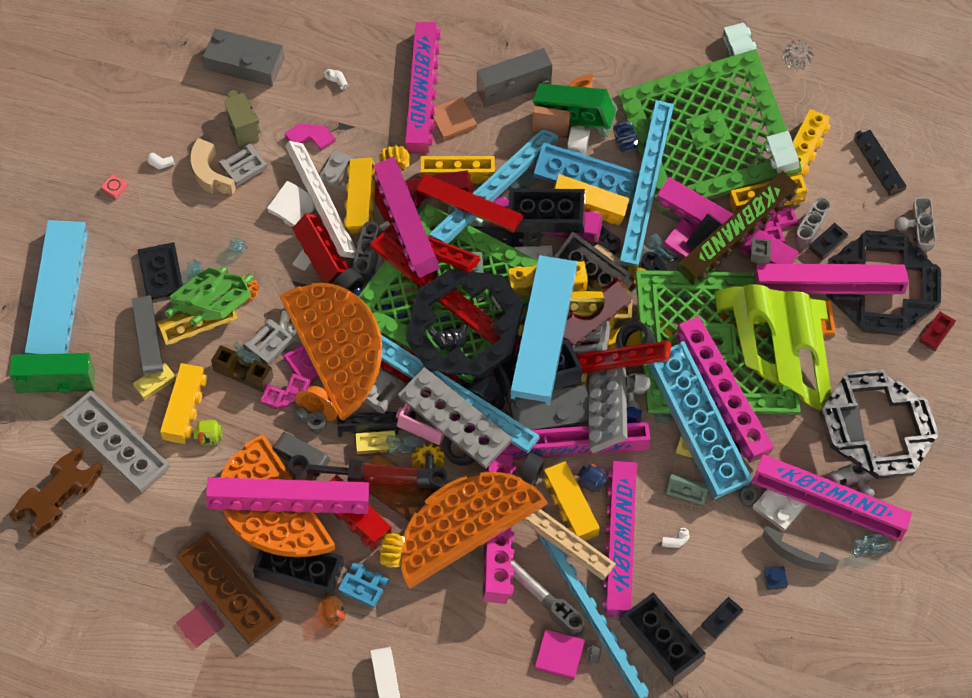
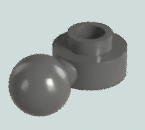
(301, 415)

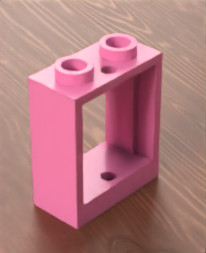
(418, 428)

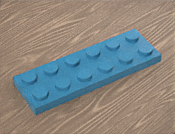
(585, 169)

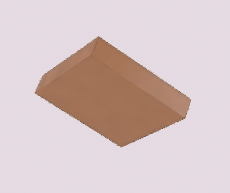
(453, 118)
(552, 120)

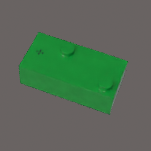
(586, 105)
(52, 372)

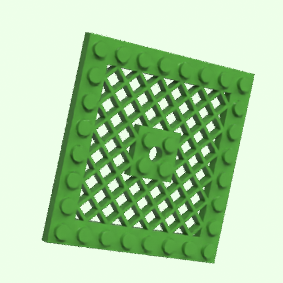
(699, 77)
(474, 241)
(649, 282)

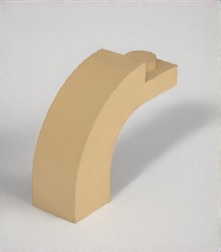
(201, 158)

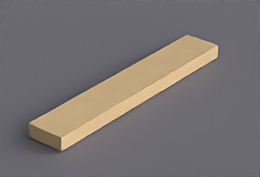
(570, 543)

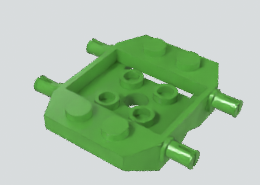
(199, 295)

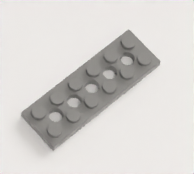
(614, 408)
(455, 429)
(115, 453)

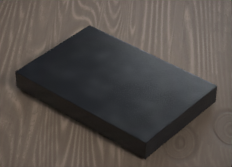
(160, 270)

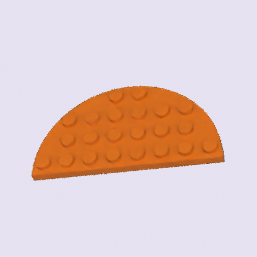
(339, 339)
(463, 518)
(272, 531)

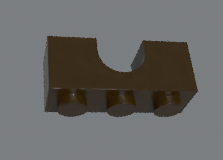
(230, 365)

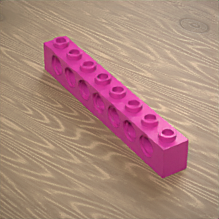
(724, 379)
(494, 590)

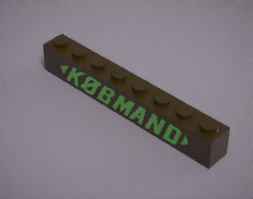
(738, 228)

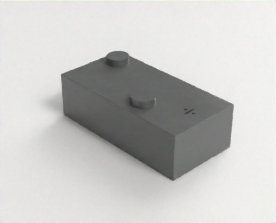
(243, 57)
(513, 77)
(567, 409)

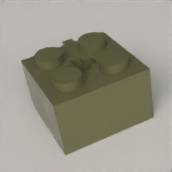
(242, 119)

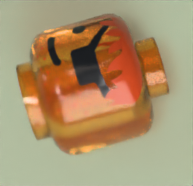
(331, 612)

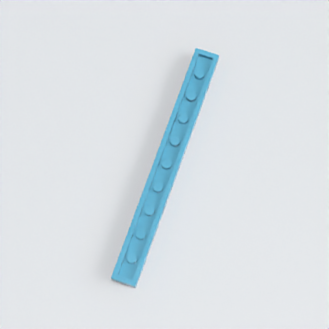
(496, 184)
(646, 184)
(411, 366)
(597, 621)

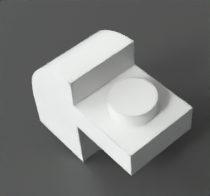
(579, 139)

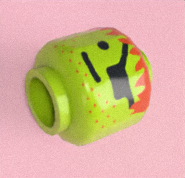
(208, 432)

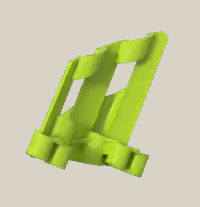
(793, 324)

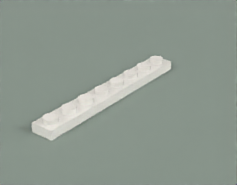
(321, 199)

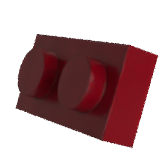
(937, 331)

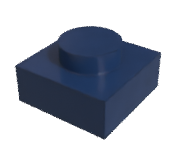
(775, 578)

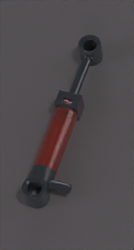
(376, 473)

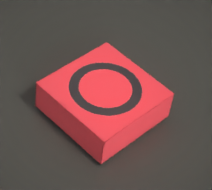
(114, 186)

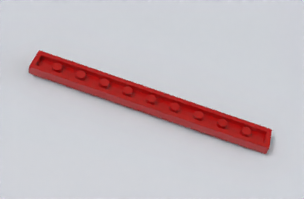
(454, 302)

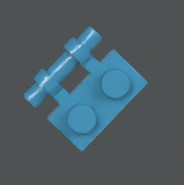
(361, 590)

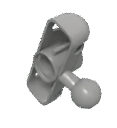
(923, 233)
(635, 384)
(852, 478)

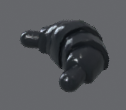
(449, 339)

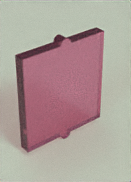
(200, 624)

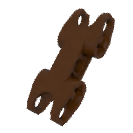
(66, 482)

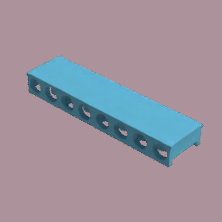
(57, 288)
(544, 329)
(698, 424)

